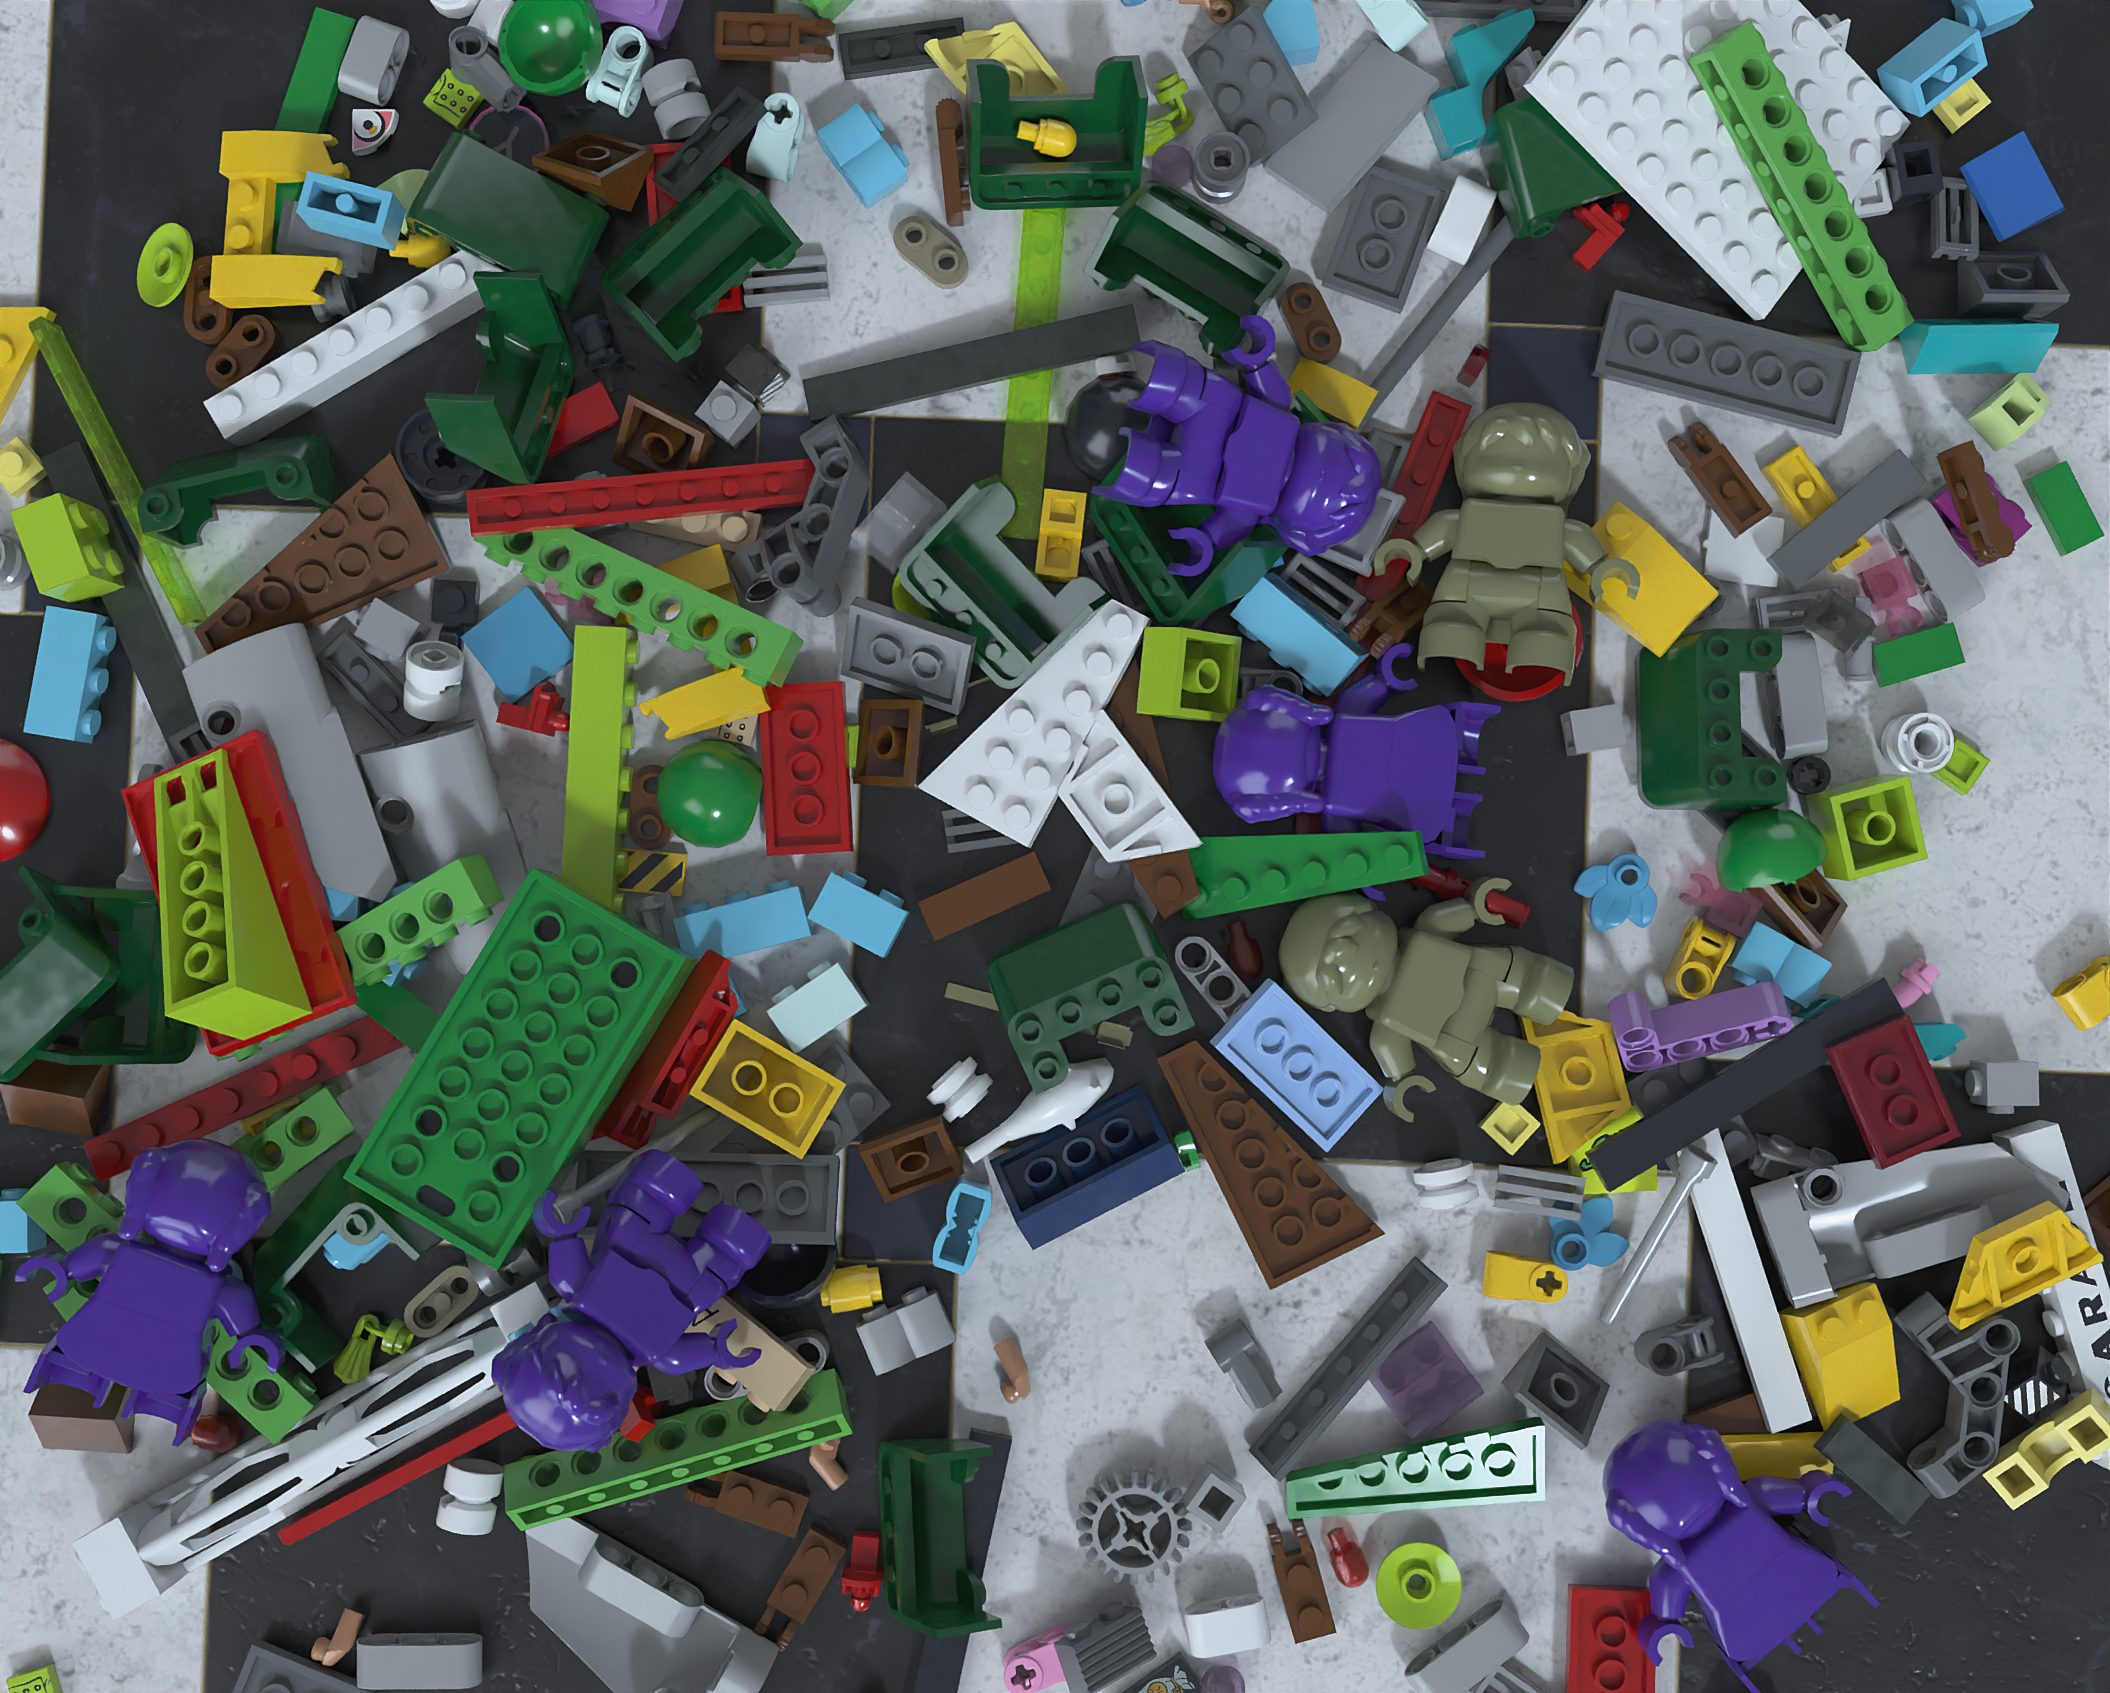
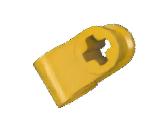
(1701, 952)
(2086, 994)
(1515, 1277)

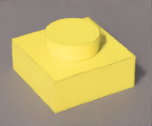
(1961, 105)
(19, 467)
(1509, 1126)

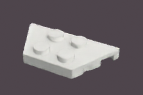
(1121, 799)

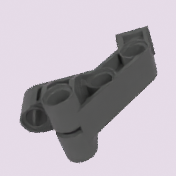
(797, 553)
(1962, 1358)

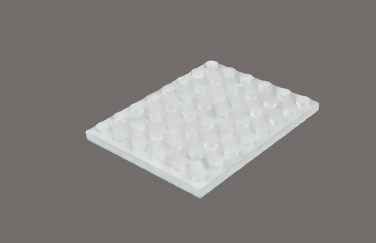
(1639, 109)

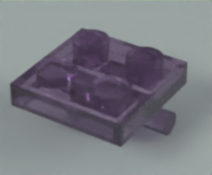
(1425, 1382)

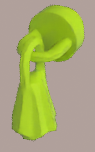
(1160, 130)
(355, 1358)

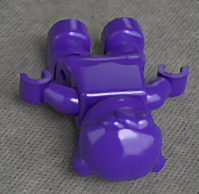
(1243, 455)
(1359, 765)
(162, 1287)
(626, 1304)
(1750, 1576)

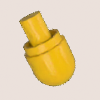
(1049, 136)
(422, 251)

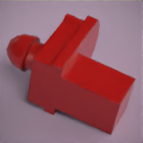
(1605, 231)
(544, 712)
(641, 1414)
(863, 1574)

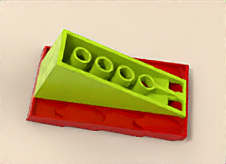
(237, 897)

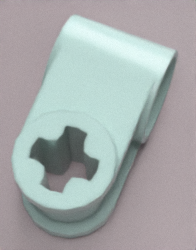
(1395, 20)
(619, 79)
(775, 145)

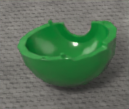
(551, 44)
(710, 793)
(1768, 849)

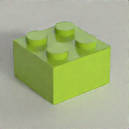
(68, 549)
(1188, 674)
(1868, 826)

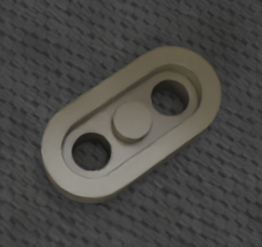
(930, 251)
(444, 1298)

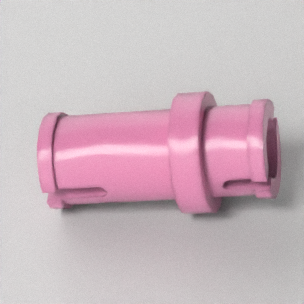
(1914, 983)

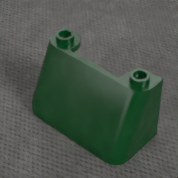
(1539, 168)
(508, 215)
(185, 494)

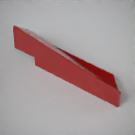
(674, 1054)

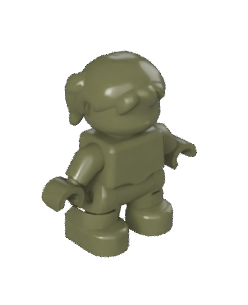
(1510, 543)
(1425, 988)

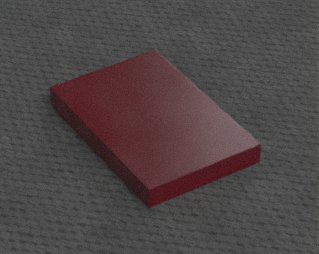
(1892, 1091)

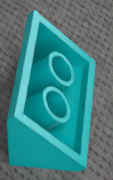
(1976, 345)

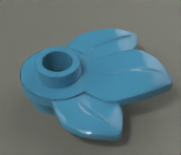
(1614, 898)
(1591, 1235)

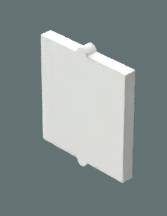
(1745, 557)

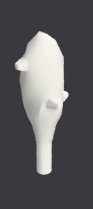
(1056, 1106)

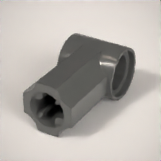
(479, 66)
(1239, 1357)

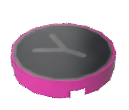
(513, 134)

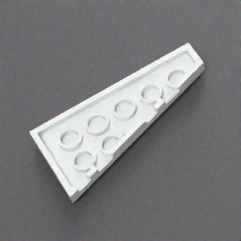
(1022, 752)

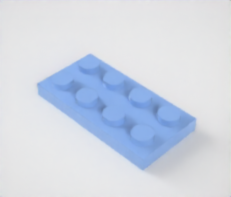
(1297, 1064)

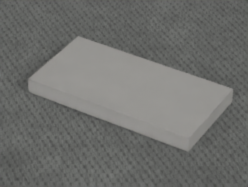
(1354, 126)

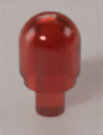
(1244, 953)
(215, 1433)
(1347, 1560)

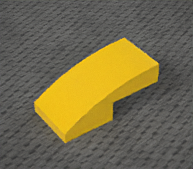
(1333, 392)
(1060, 535)

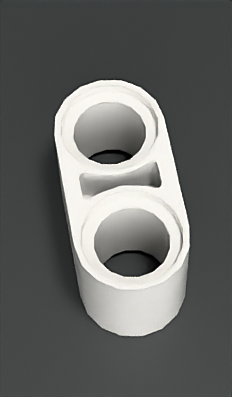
(1461, 220)
(1227, 1625)

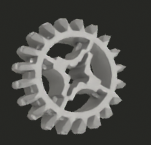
(1120, 1536)

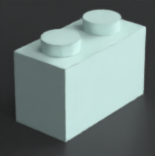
(817, 1006)

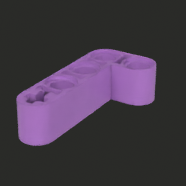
(1696, 1026)

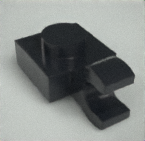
(455, 606)

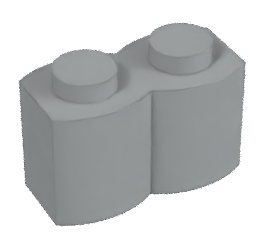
(905, 1330)

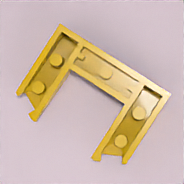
(254, 165)
(719, 696)

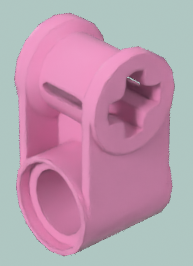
(1039, 1658)

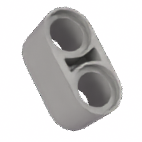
(373, 60)

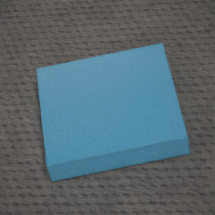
(520, 645)

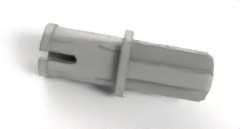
(1860, 664)

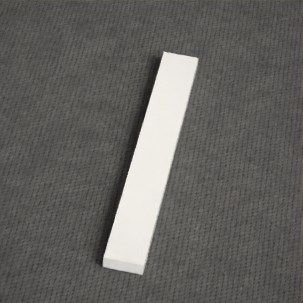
(1747, 1293)

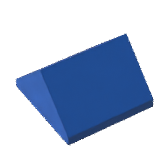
(2012, 187)

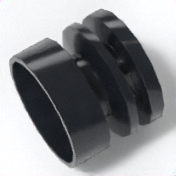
(421, 463)

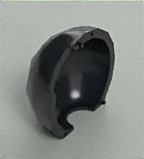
(1095, 420)
(789, 1274)

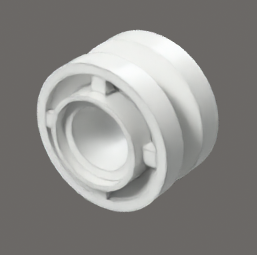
(1935, 741)
(959, 1089)
(1445, 1183)

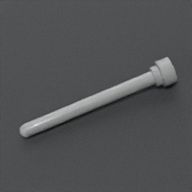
(1694, 1167)
(571, 1200)

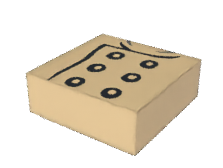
(738, 731)

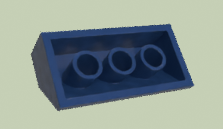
(1088, 1170)

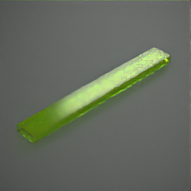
(1031, 394)
(115, 468)

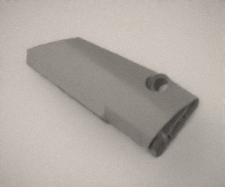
(278, 689)
(449, 815)
(1892, 1216)
(636, 1619)

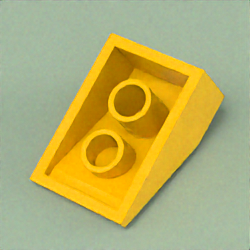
(1669, 589)
(767, 1089)
(1845, 1352)

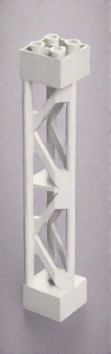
(148, 1552)

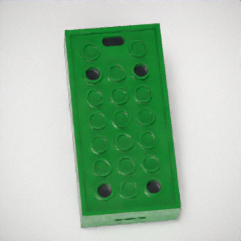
(520, 1068)

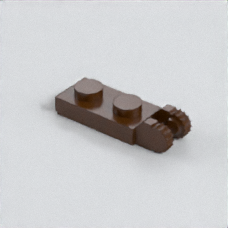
(770, 37)
(952, 160)
(1720, 480)
(1975, 502)
(1394, 616)
(754, 1500)
(802, 1583)
(1301, 1585)

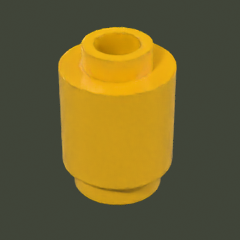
(852, 1289)

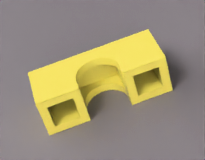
(2035, 1456)

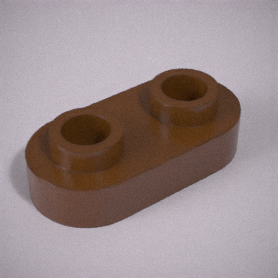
(200, 307)
(1309, 322)
(244, 355)
(645, 808)

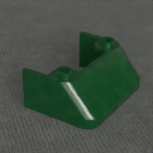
(521, 386)
(53, 977)
(139, 1026)
(328, 1207)
(925, 1536)

